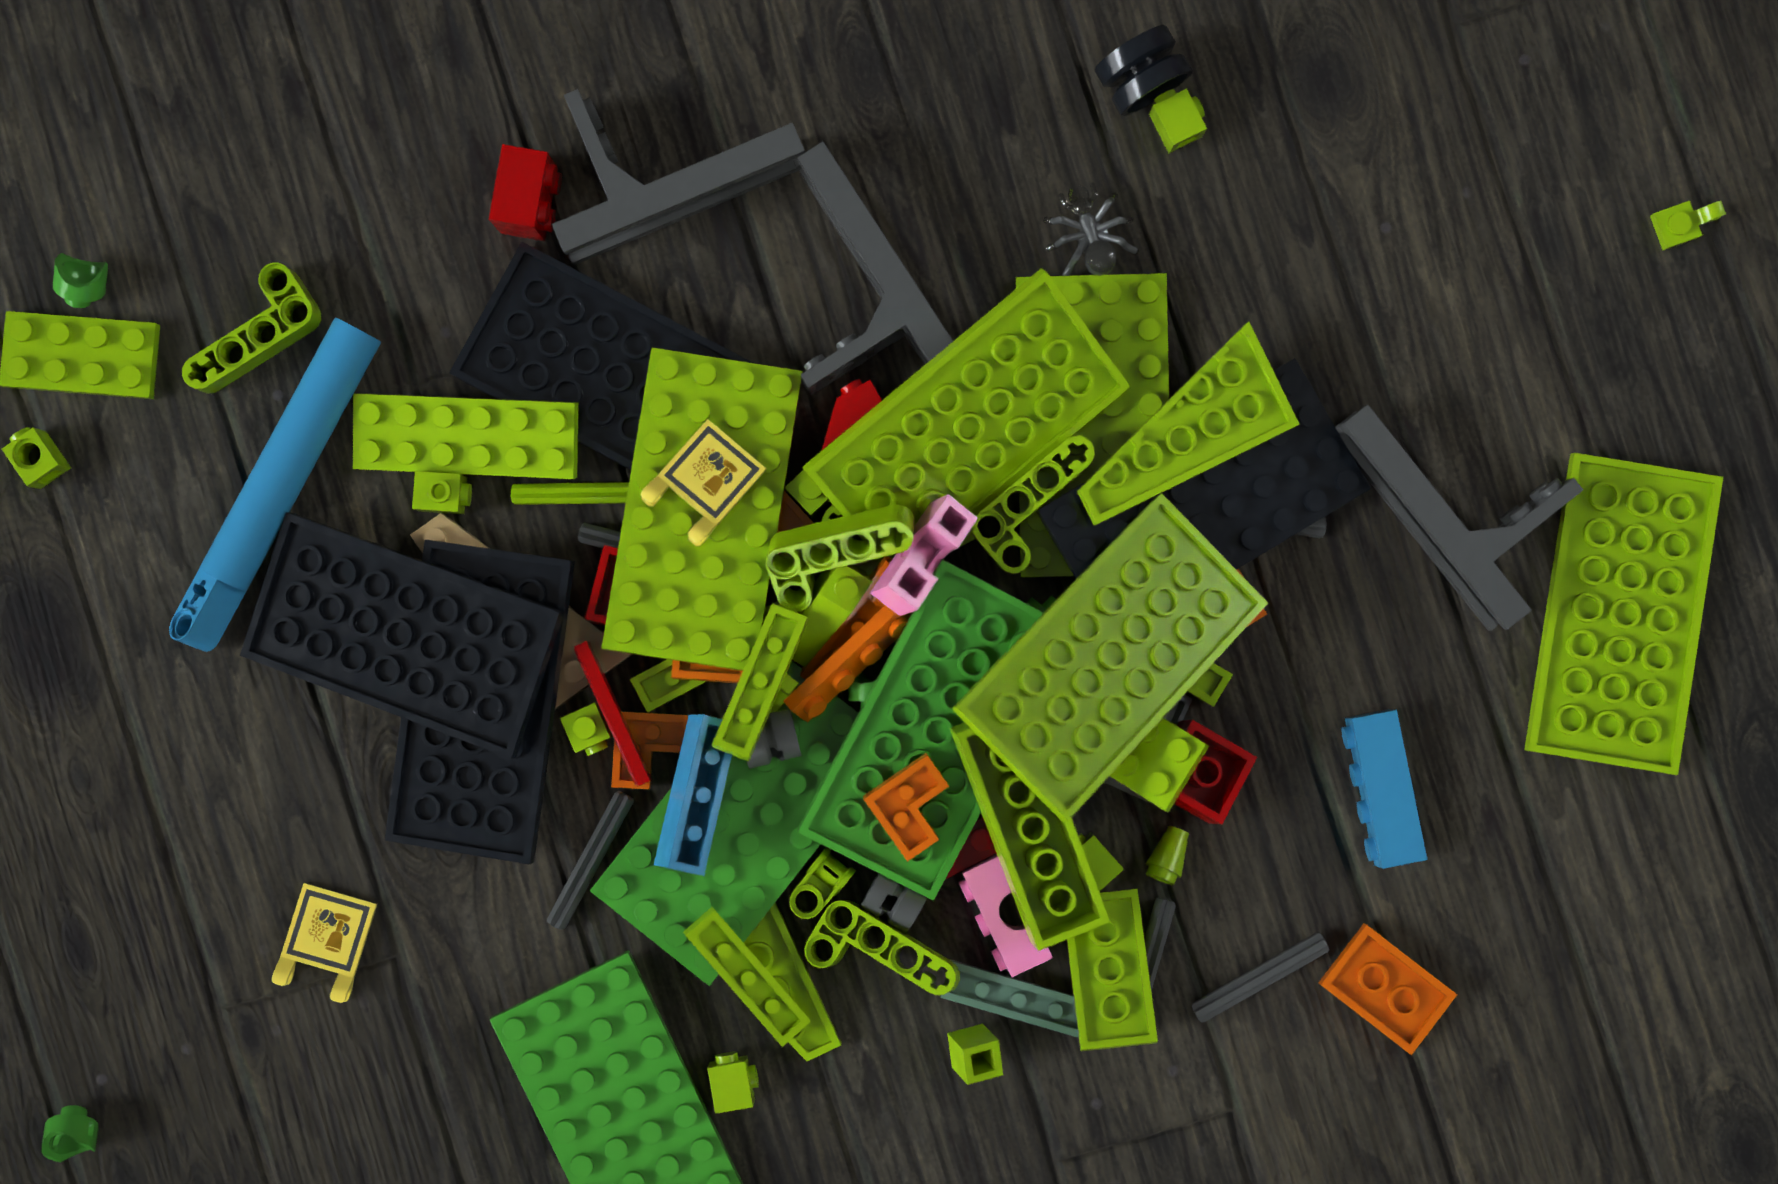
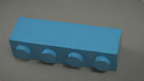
(1384, 789)
(694, 799)

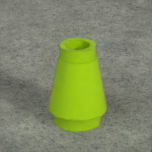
(1168, 856)

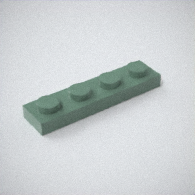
(1014, 999)

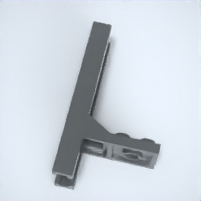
(643, 209)
(902, 304)
(1460, 554)

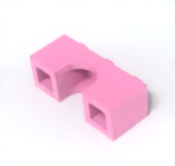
(910, 572)
(988, 886)

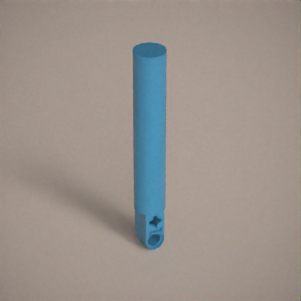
(273, 486)

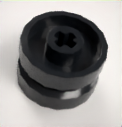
(1143, 70)

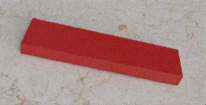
(612, 713)

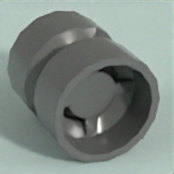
(776, 740)
(899, 913)

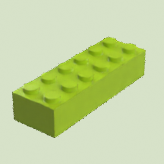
(1034, 848)

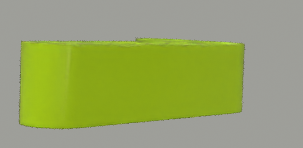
(249, 333)
(1036, 496)
(843, 549)
(887, 954)

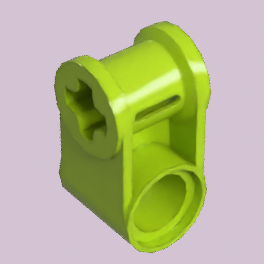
(821, 883)

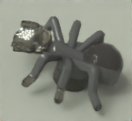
(1093, 237)

